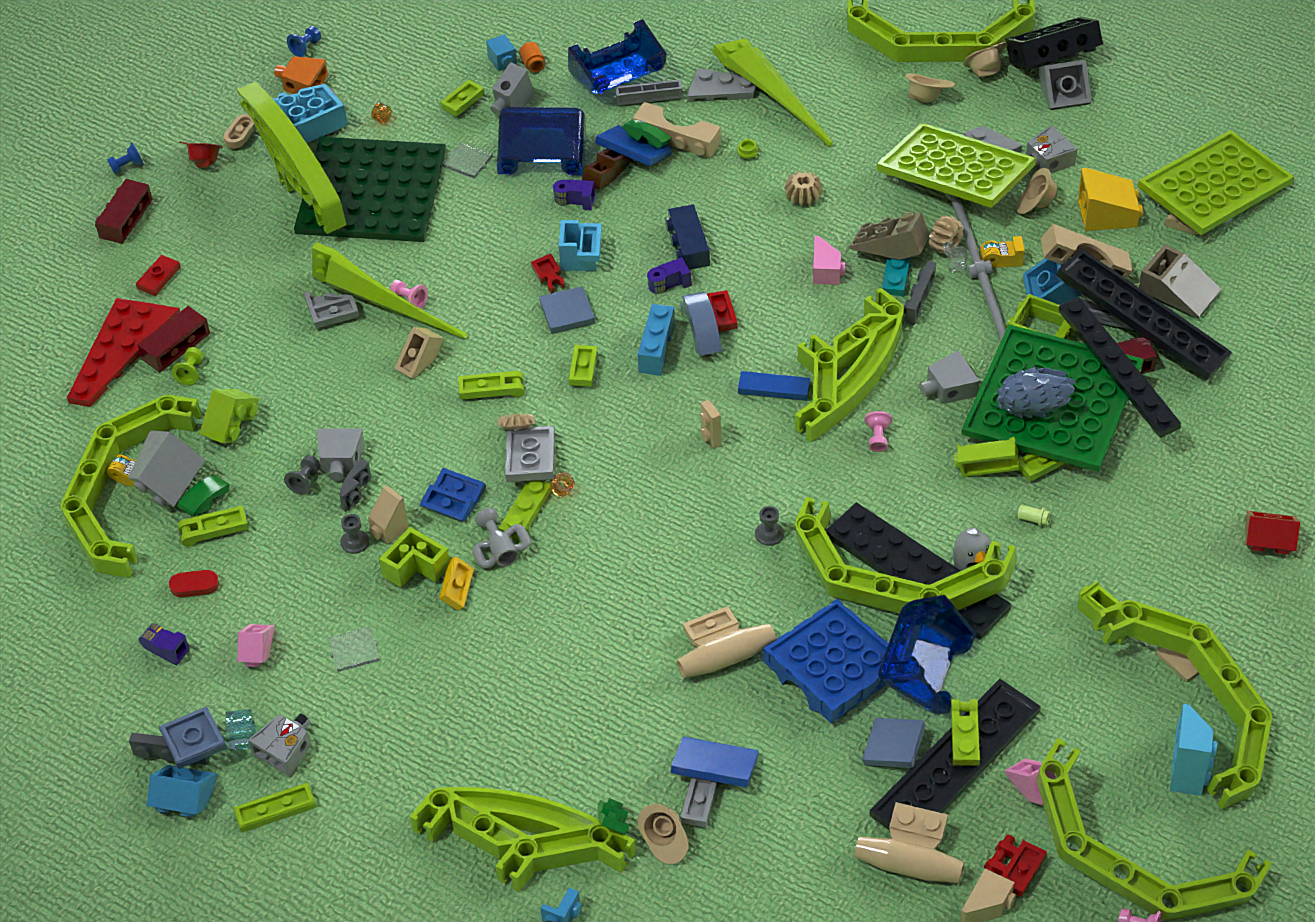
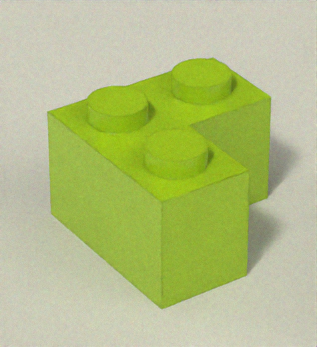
(226, 412)
(413, 554)

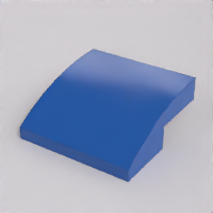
(453, 494)

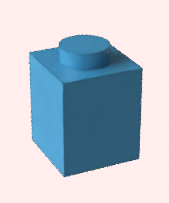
(501, 52)

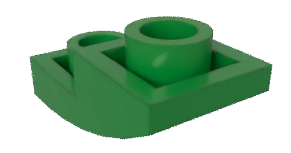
(639, 130)
(201, 495)
(613, 816)

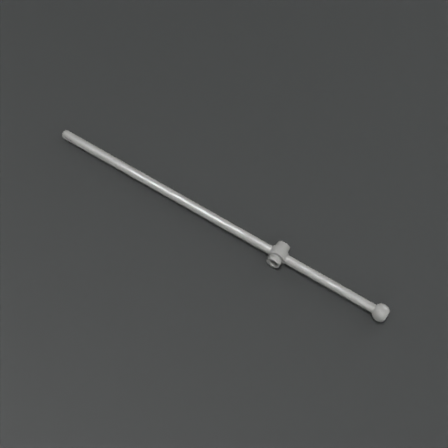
(979, 268)

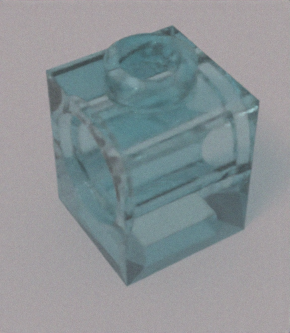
(239, 728)

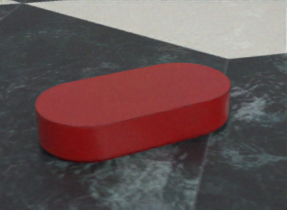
(193, 583)

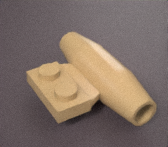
(721, 643)
(912, 847)

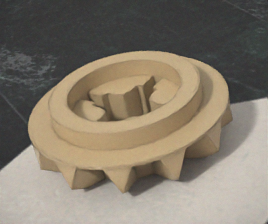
(516, 421)

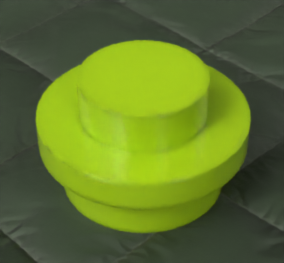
(747, 149)

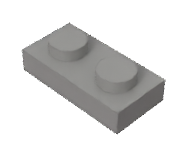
(698, 802)

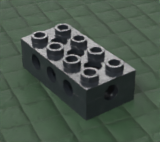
(1054, 42)

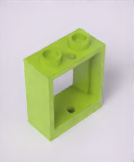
(1044, 310)

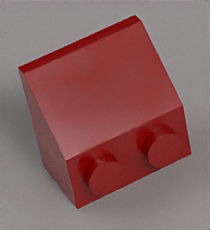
(1271, 531)

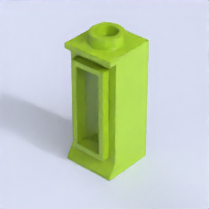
(987, 458)
(1089, 606)

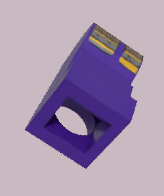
(574, 192)
(669, 276)
(164, 643)

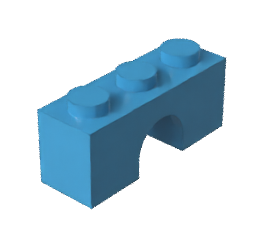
(654, 340)

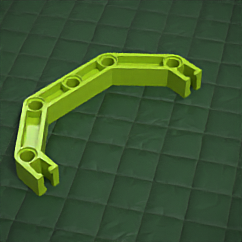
(935, 46)
(91, 475)
(868, 586)
(1220, 674)
(1140, 885)

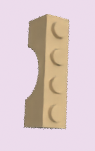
(699, 138)
(1061, 244)

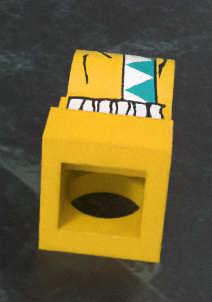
(1003, 253)
(120, 470)

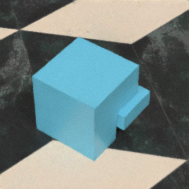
(579, 245)

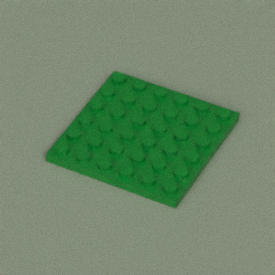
(1072, 434)

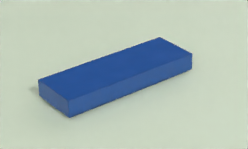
(774, 385)

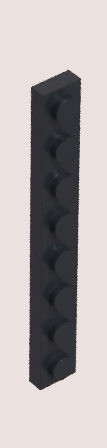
(1120, 367)

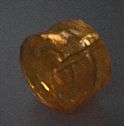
(381, 113)
(567, 479)

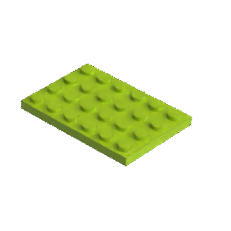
(956, 164)
(1215, 182)

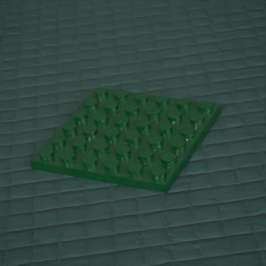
(382, 187)

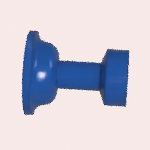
(298, 44)
(132, 156)

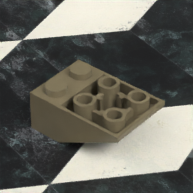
(893, 237)
(1178, 282)

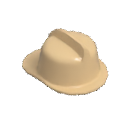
(986, 61)
(925, 88)
(1038, 193)
(663, 833)

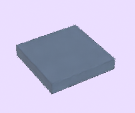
(567, 309)
(192, 737)
(894, 742)

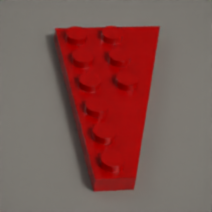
(117, 346)

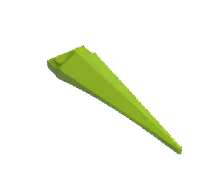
(756, 68)
(345, 277)

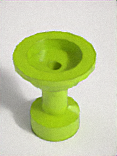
(185, 372)

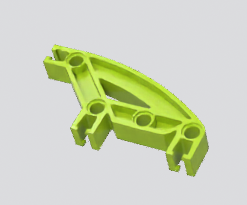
(293, 157)
(868, 344)
(561, 837)

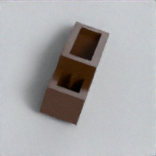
(605, 168)

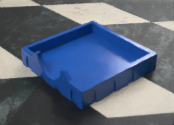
(830, 660)

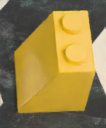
(1107, 201)

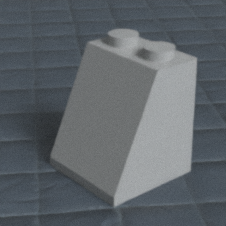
(165, 468)

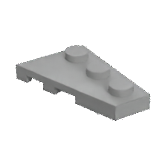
(717, 84)

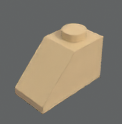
(418, 351)
(388, 516)
(988, 898)

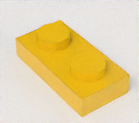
(456, 583)

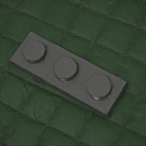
(920, 292)
(154, 747)

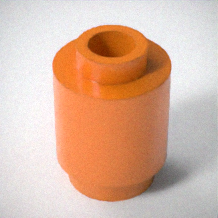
(532, 57)

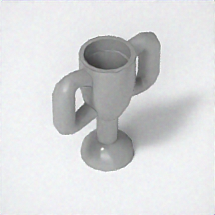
(499, 542)

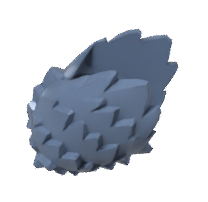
(1035, 392)

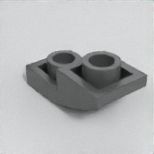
(350, 491)

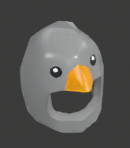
(970, 547)

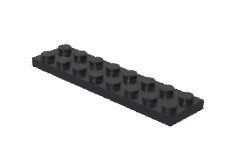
(1144, 314)
(901, 556)
(935, 780)

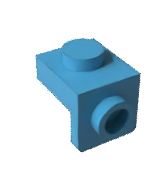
(568, 909)

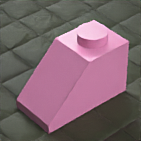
(826, 263)
(254, 644)
(1024, 778)

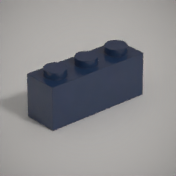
(688, 236)

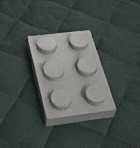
(530, 454)

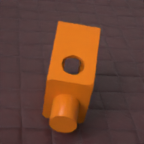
(302, 73)

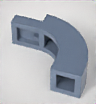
(702, 323)

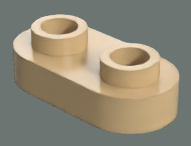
(239, 131)

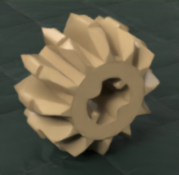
(803, 188)
(945, 230)

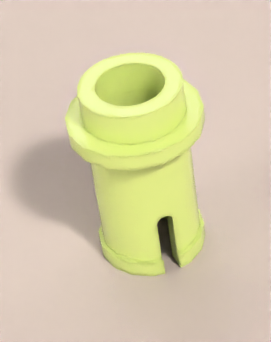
(1034, 515)

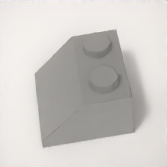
(1065, 83)

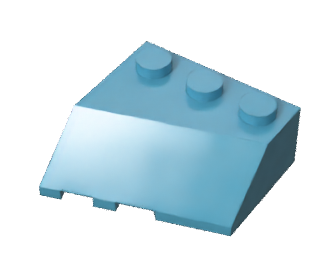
(313, 111)
(1192, 753)

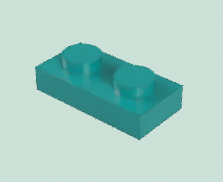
(896, 276)

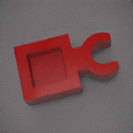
(548, 270)

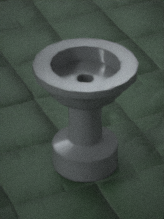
(298, 480)
(769, 532)
(354, 539)

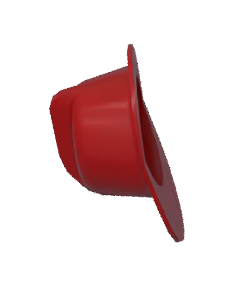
(202, 153)

